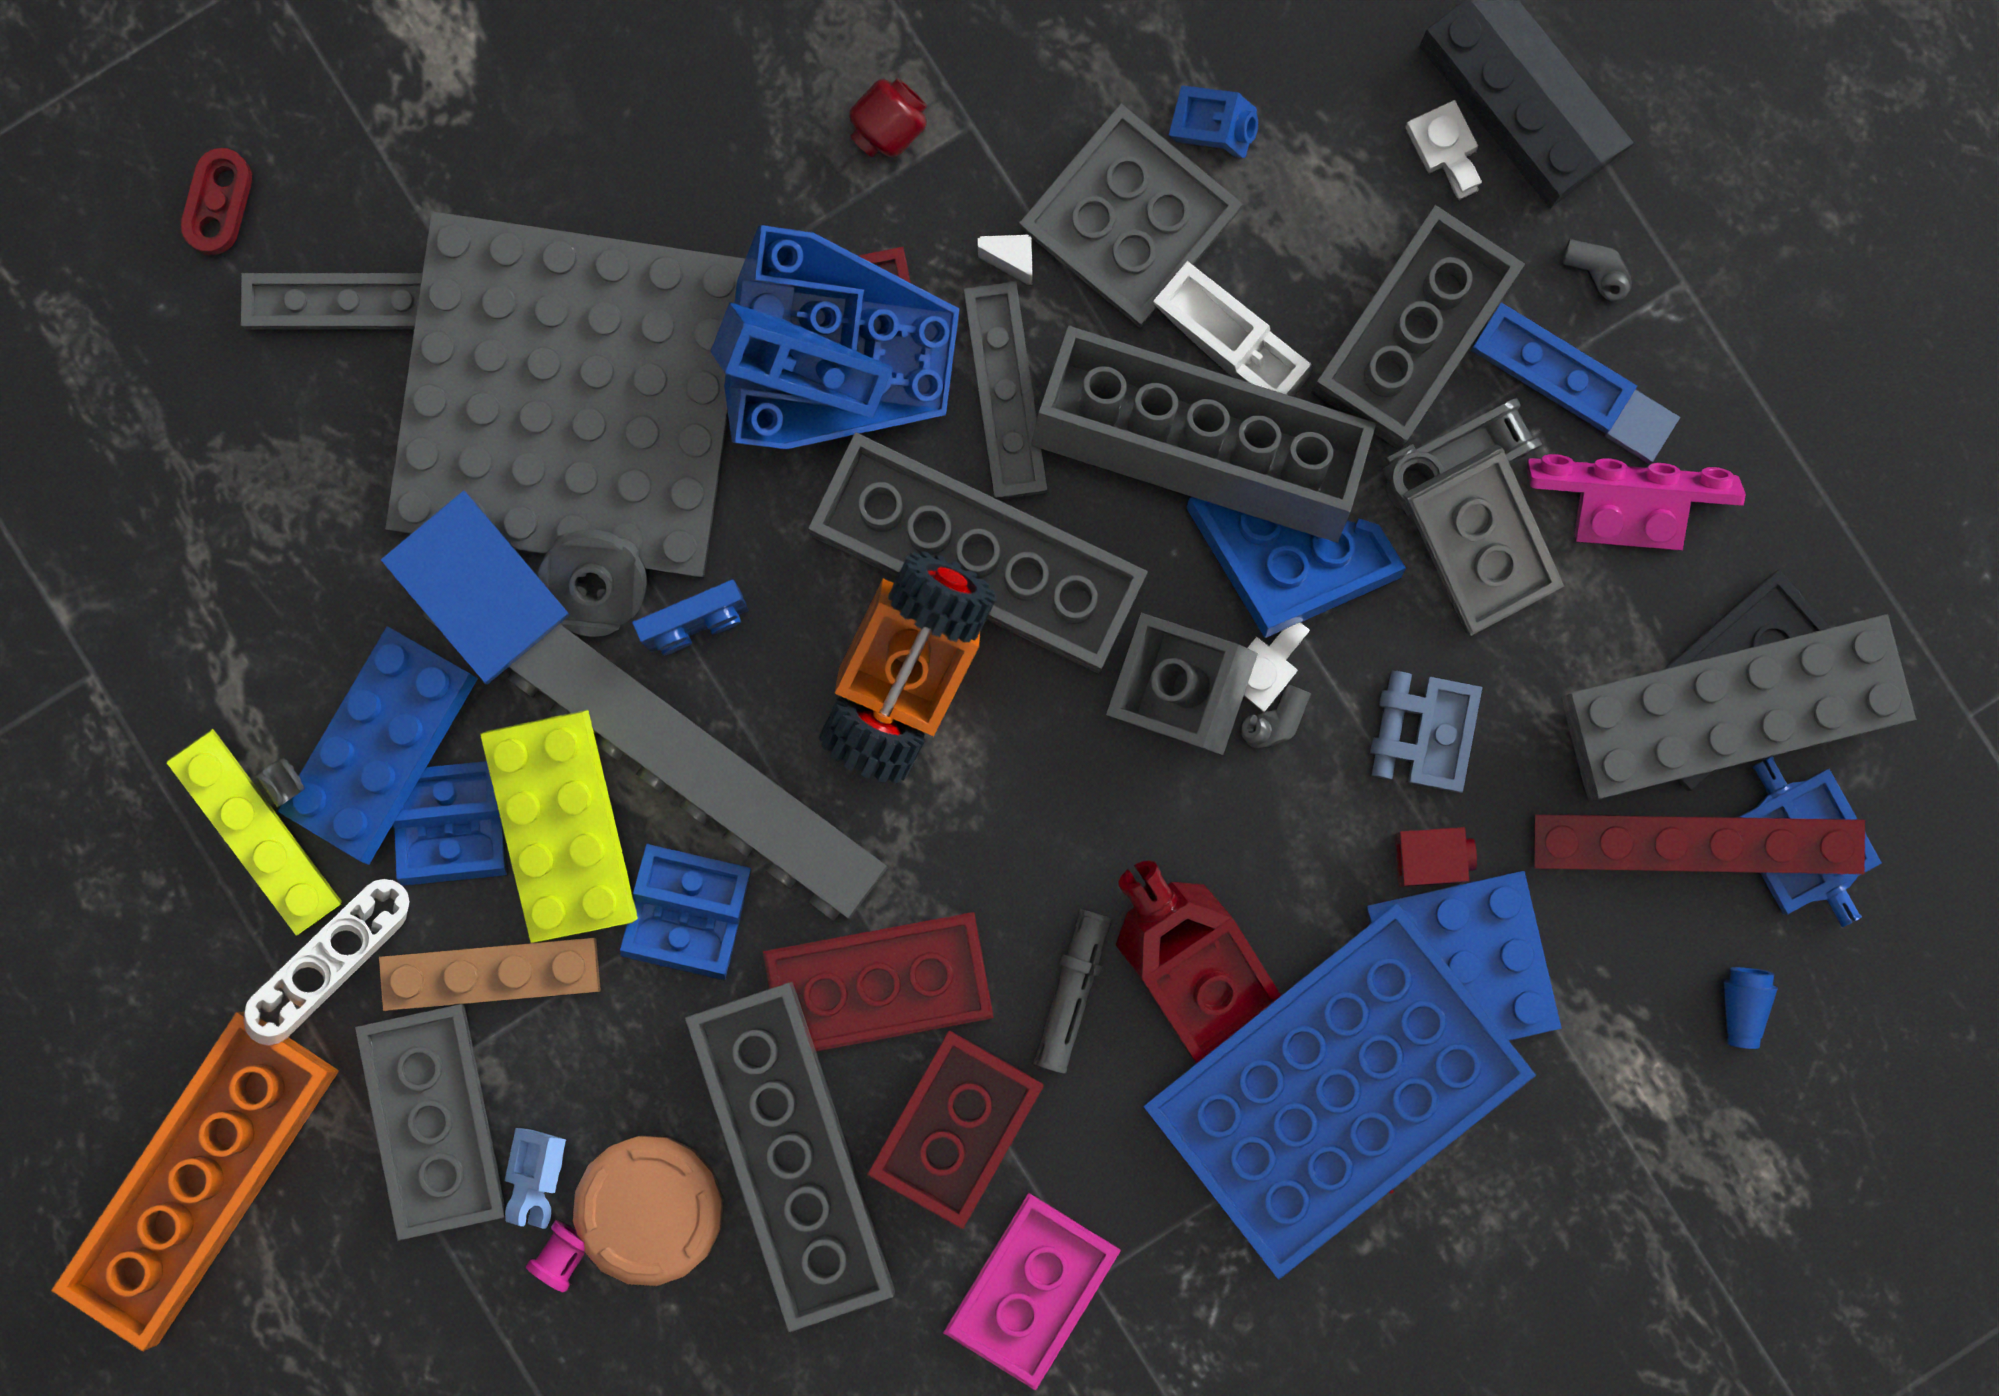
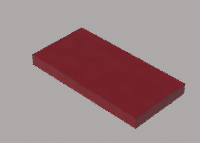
(886, 981)

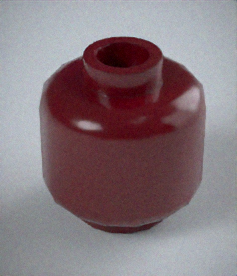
(887, 118)

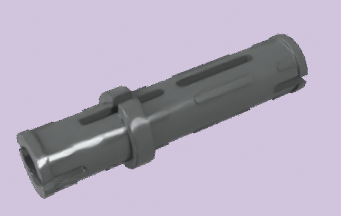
(1075, 981)

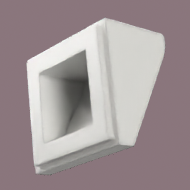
(1008, 254)

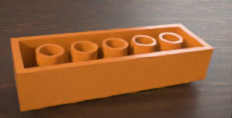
(194, 1183)

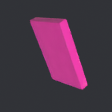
(1032, 1291)

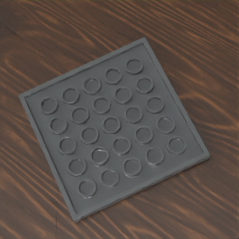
(566, 388)

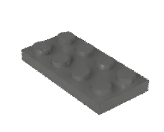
(430, 1122)

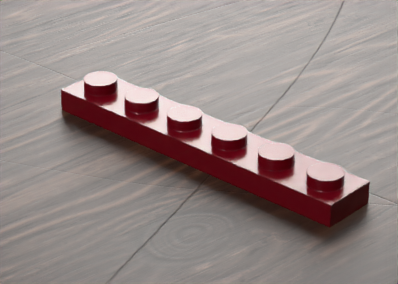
(1700, 844)

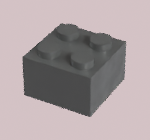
(1182, 683)

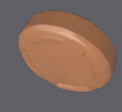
(648, 1210)

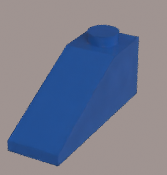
(798, 361)

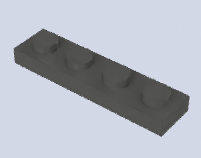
(329, 300)
(1005, 390)

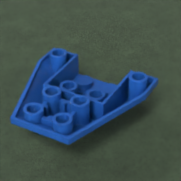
(854, 305)

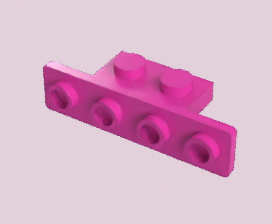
(1634, 503)

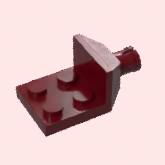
(1192, 959)

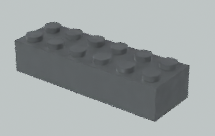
(1203, 434)
(1043, 578)
(1738, 708)
(790, 1156)

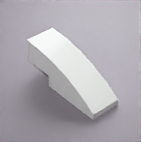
(1231, 333)

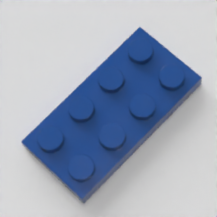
(378, 745)

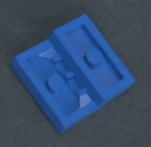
(450, 827)
(686, 912)

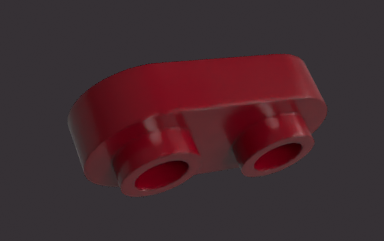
(215, 203)

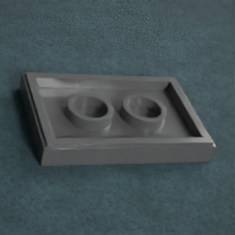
(1483, 540)

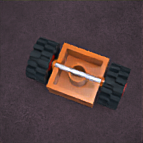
(905, 665)

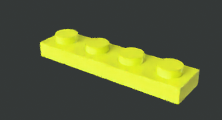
(254, 832)

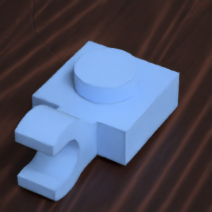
(533, 1170)

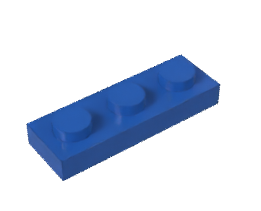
(1554, 368)

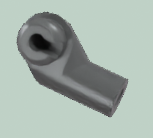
(1603, 265)
(1278, 724)

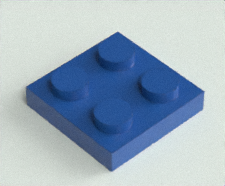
(672, 626)

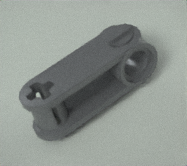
(1498, 426)

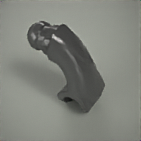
(278, 782)

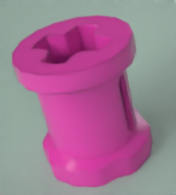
(558, 1257)

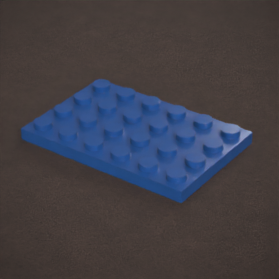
(1339, 1091)

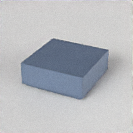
(1642, 427)

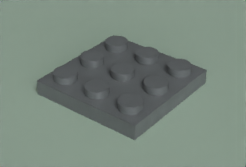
(1130, 214)

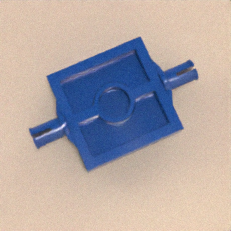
(1813, 799)

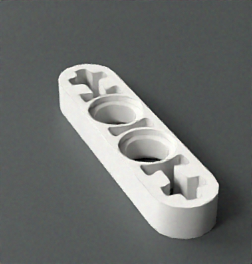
(322, 957)

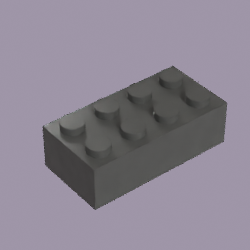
(1418, 327)

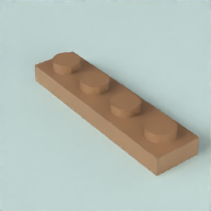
(489, 974)

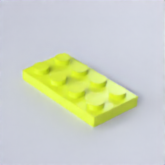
(559, 826)

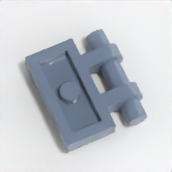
(1443, 733)

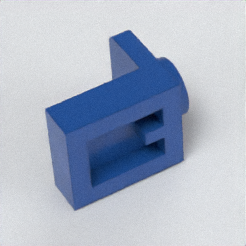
(1214, 120)

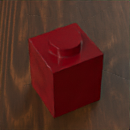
(1434, 856)

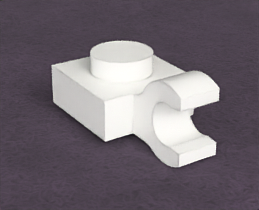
(1444, 142)
(1271, 669)

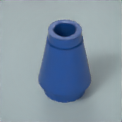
(1748, 1005)

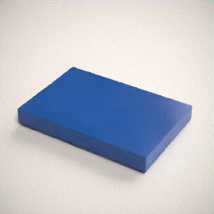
(475, 587)

